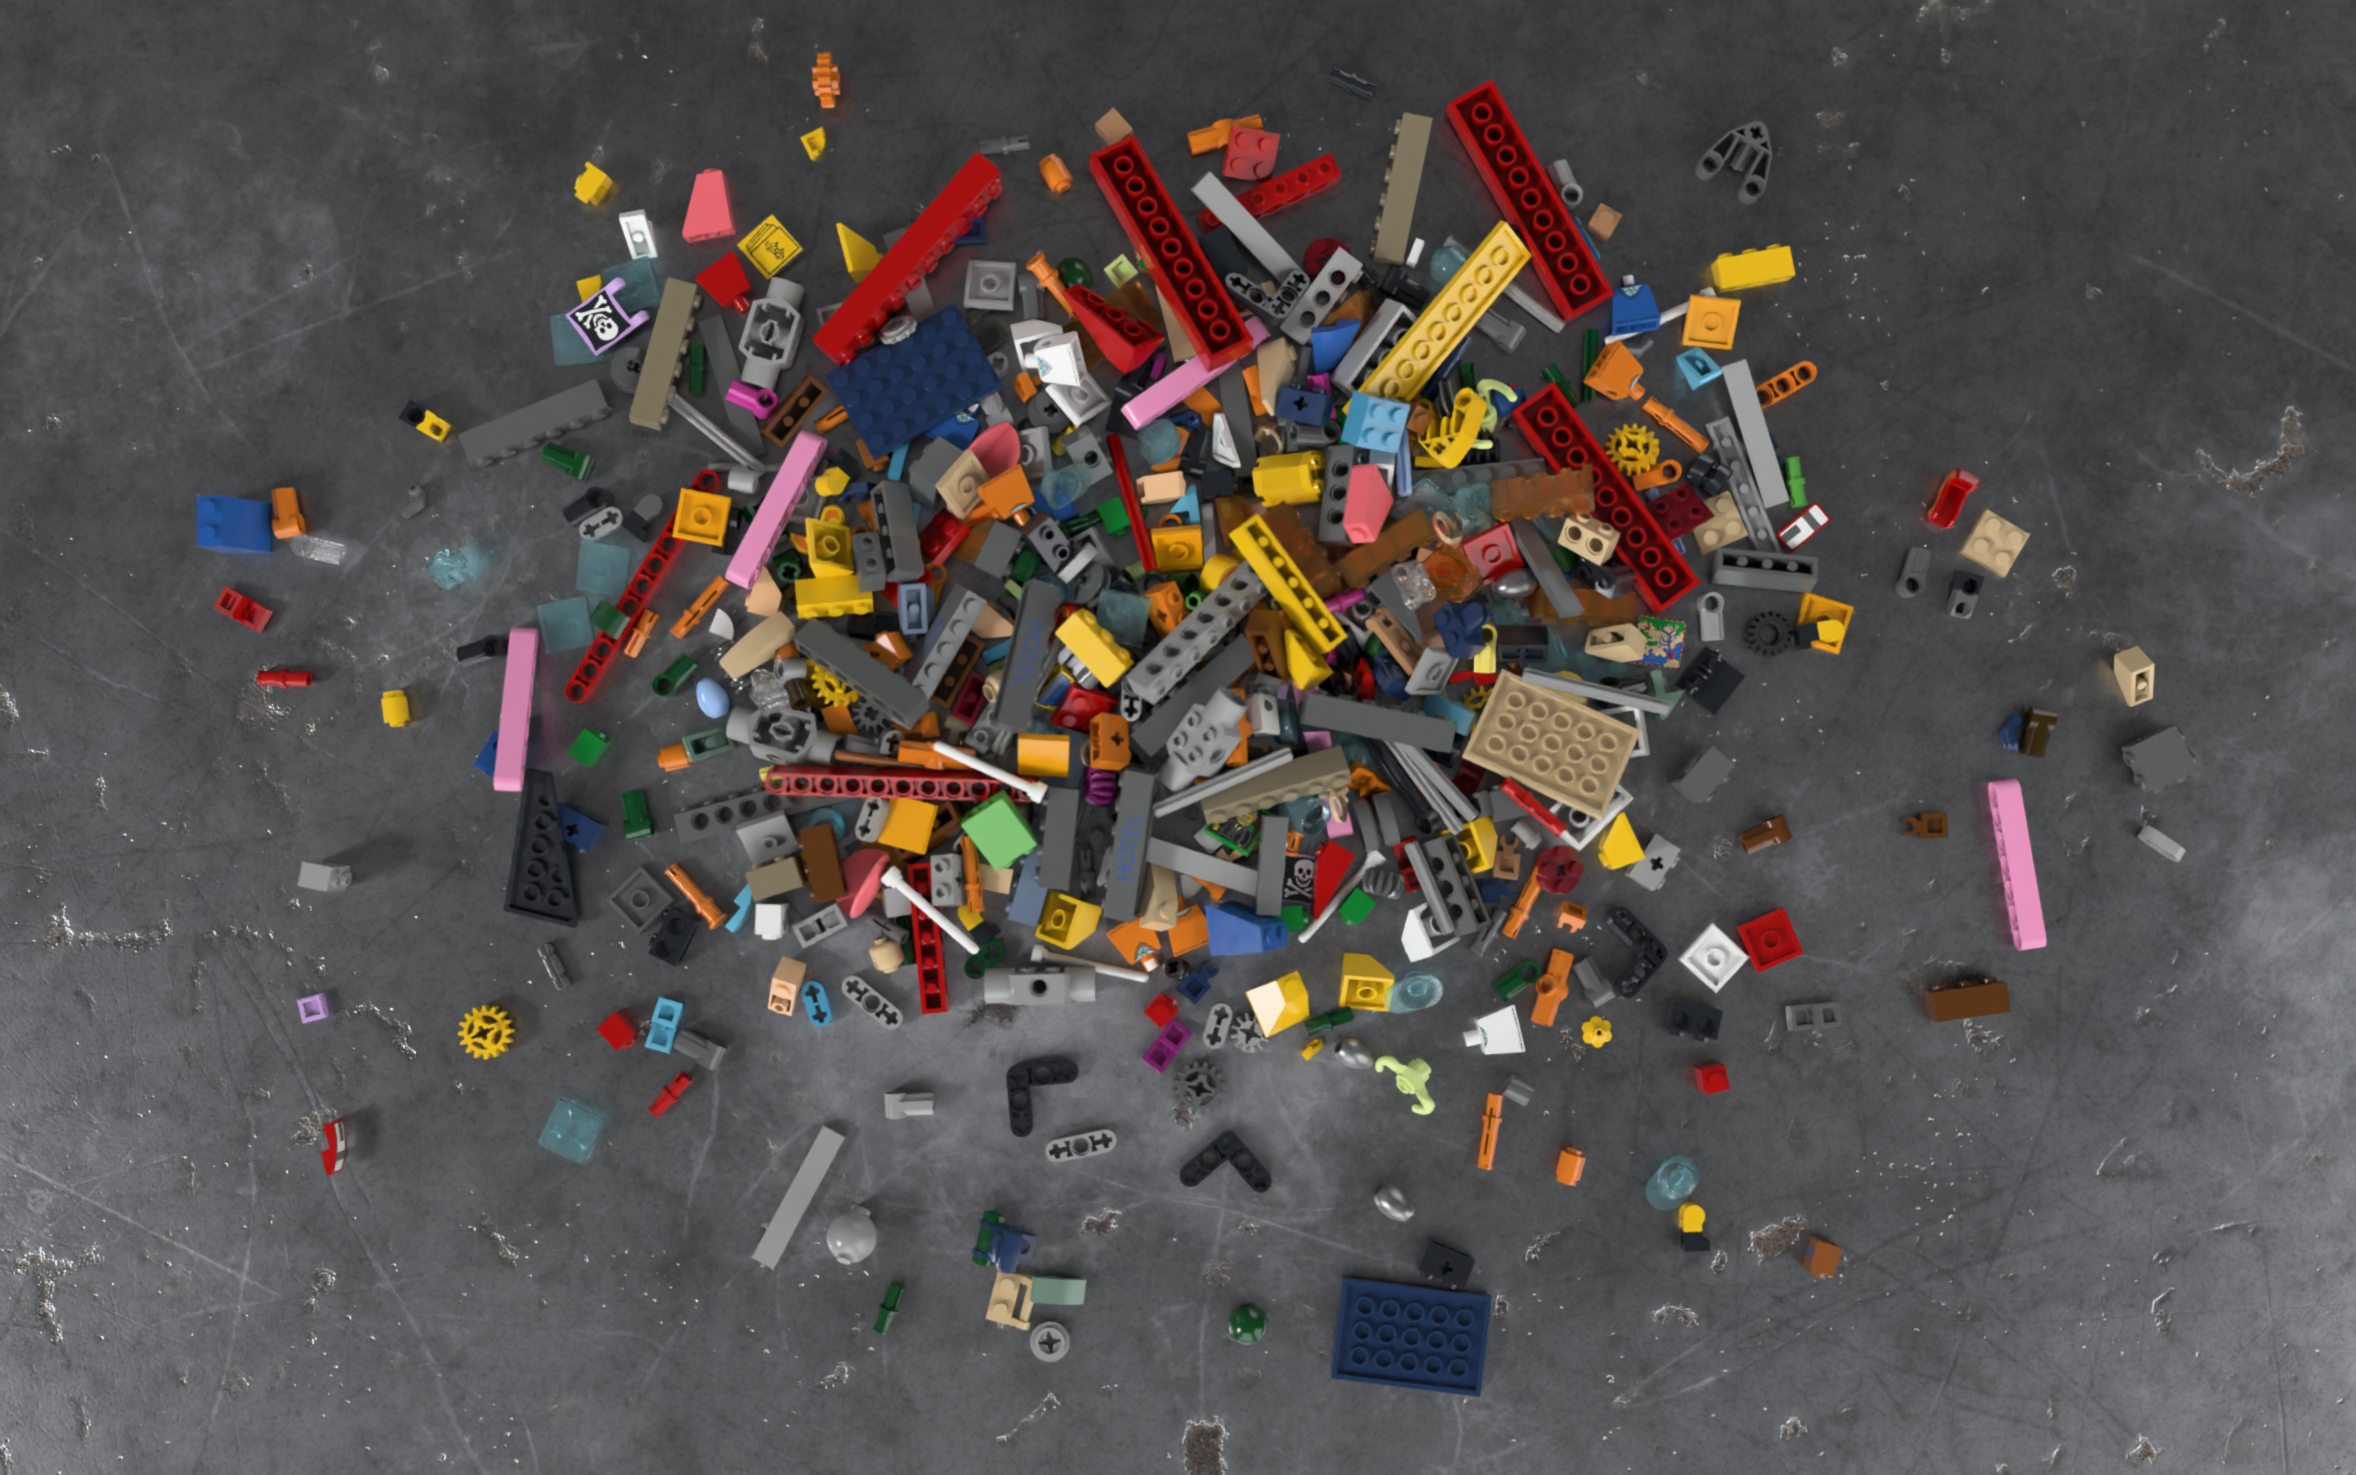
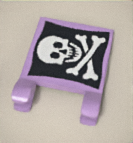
(603, 320)
(1298, 879)

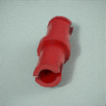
(284, 678)
(670, 1094)

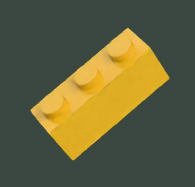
(1752, 268)
(831, 597)
(1095, 647)

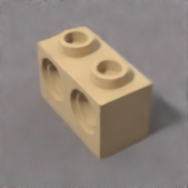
(1586, 542)

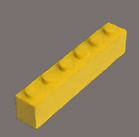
(1287, 585)

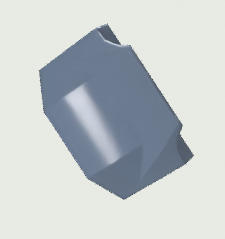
(915, 607)

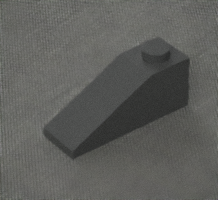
(1386, 593)

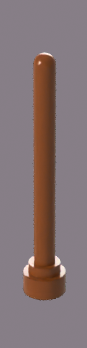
(876, 760)

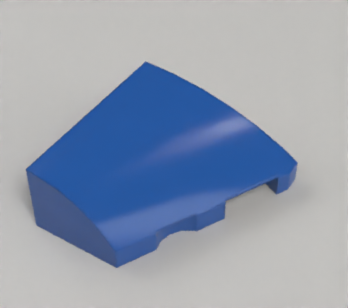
(1332, 343)

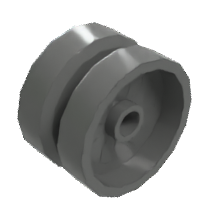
(1371, 823)

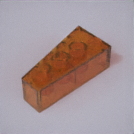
(1544, 495)
(1389, 546)
(1303, 551)
(1596, 606)

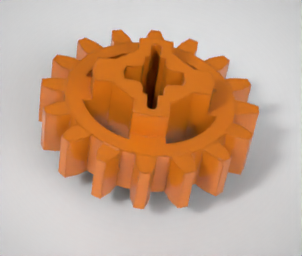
(826, 79)

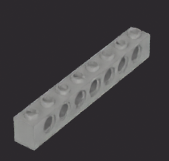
(1197, 633)

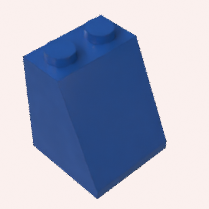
(233, 525)
(1237, 930)

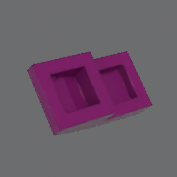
(1166, 1046)

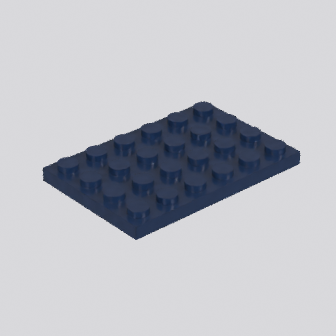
(915, 383)
(1411, 1336)

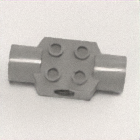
(772, 334)
(784, 736)
(1203, 740)
(1019, 988)

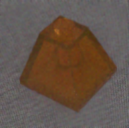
(1355, 308)
(1230, 514)
(972, 544)
(1452, 574)

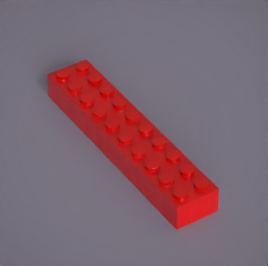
(1529, 201)
(1171, 253)
(910, 260)
(1566, 442)

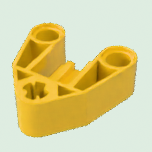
(1453, 437)

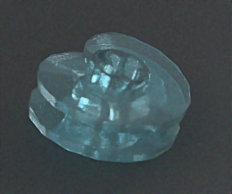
(1159, 441)
(826, 815)

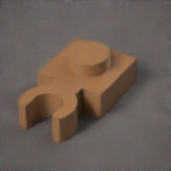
(1506, 861)

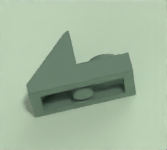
(1657, 684)
(707, 744)

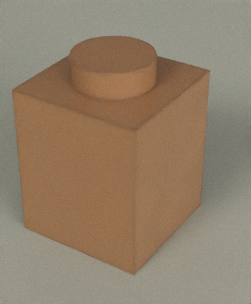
(1113, 127)
(1603, 223)

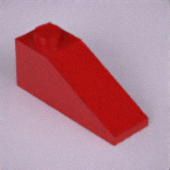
(1328, 870)

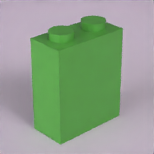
(1000, 830)

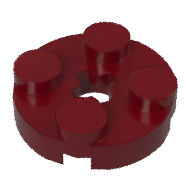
(1321, 249)
(1570, 869)

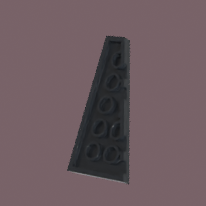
(539, 867)

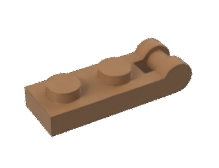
(1395, 638)

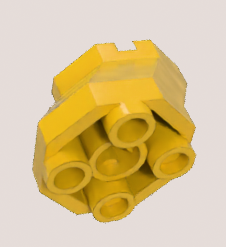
(1290, 478)

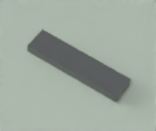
(1271, 865)

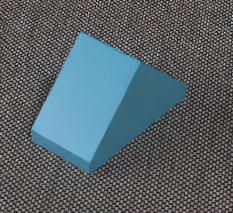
(1698, 367)

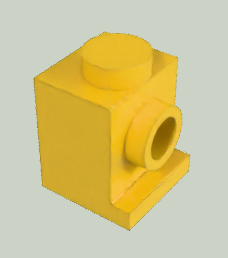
(592, 185)

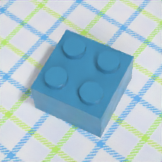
(1375, 422)

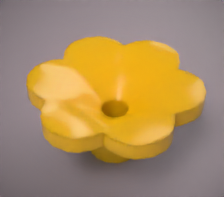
(1590, 1031)

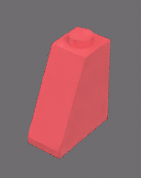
(709, 208)
(1366, 503)

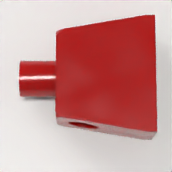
(727, 283)

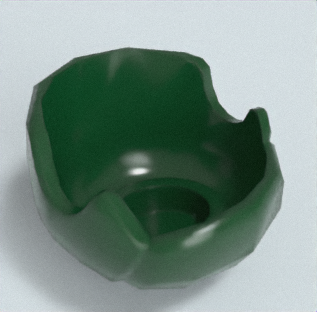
(1074, 272)
(1247, 1324)

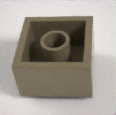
(777, 878)

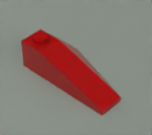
(1119, 337)

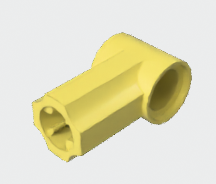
(1486, 659)

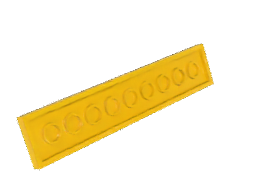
(1449, 316)

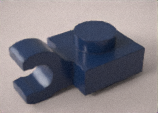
(859, 490)

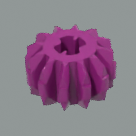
(1098, 786)

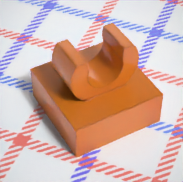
(1026, 386)
(1572, 914)

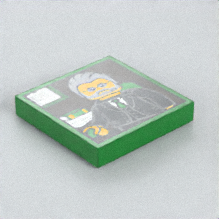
(1238, 832)

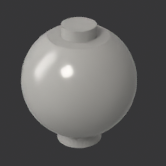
(852, 1235)

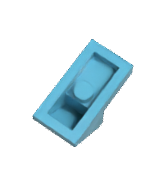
(1188, 505)

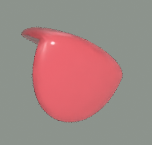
(997, 449)
(863, 877)

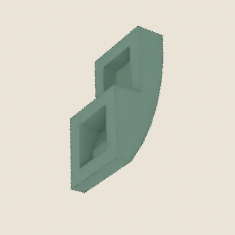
(1058, 1290)

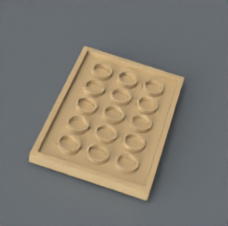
(1551, 744)

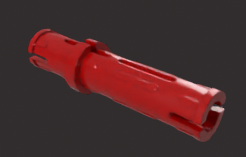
(1533, 806)

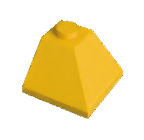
(858, 253)
(829, 548)
(1303, 663)
(1477, 843)
(1619, 844)
(1067, 920)
(1364, 983)
(1279, 1003)

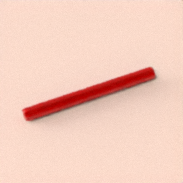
(1131, 502)

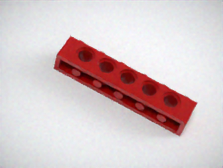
(1280, 191)
(928, 945)

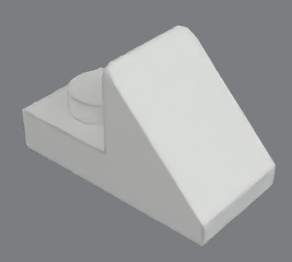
(638, 234)

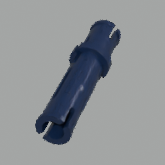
(1445, 369)

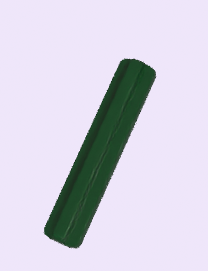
(1590, 358)

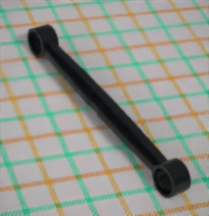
(1427, 819)

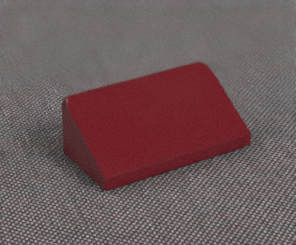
(970, 700)

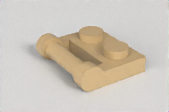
(1004, 1300)

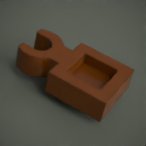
(1929, 824)

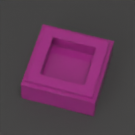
(1158, 368)

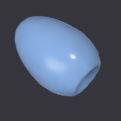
(712, 698)

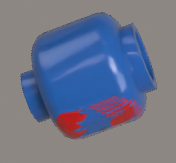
(1503, 405)

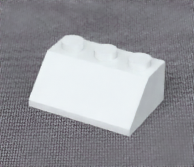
(1583, 827)

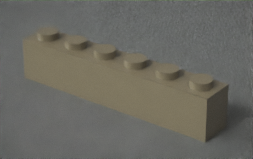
(1402, 189)
(664, 354)
(1281, 784)

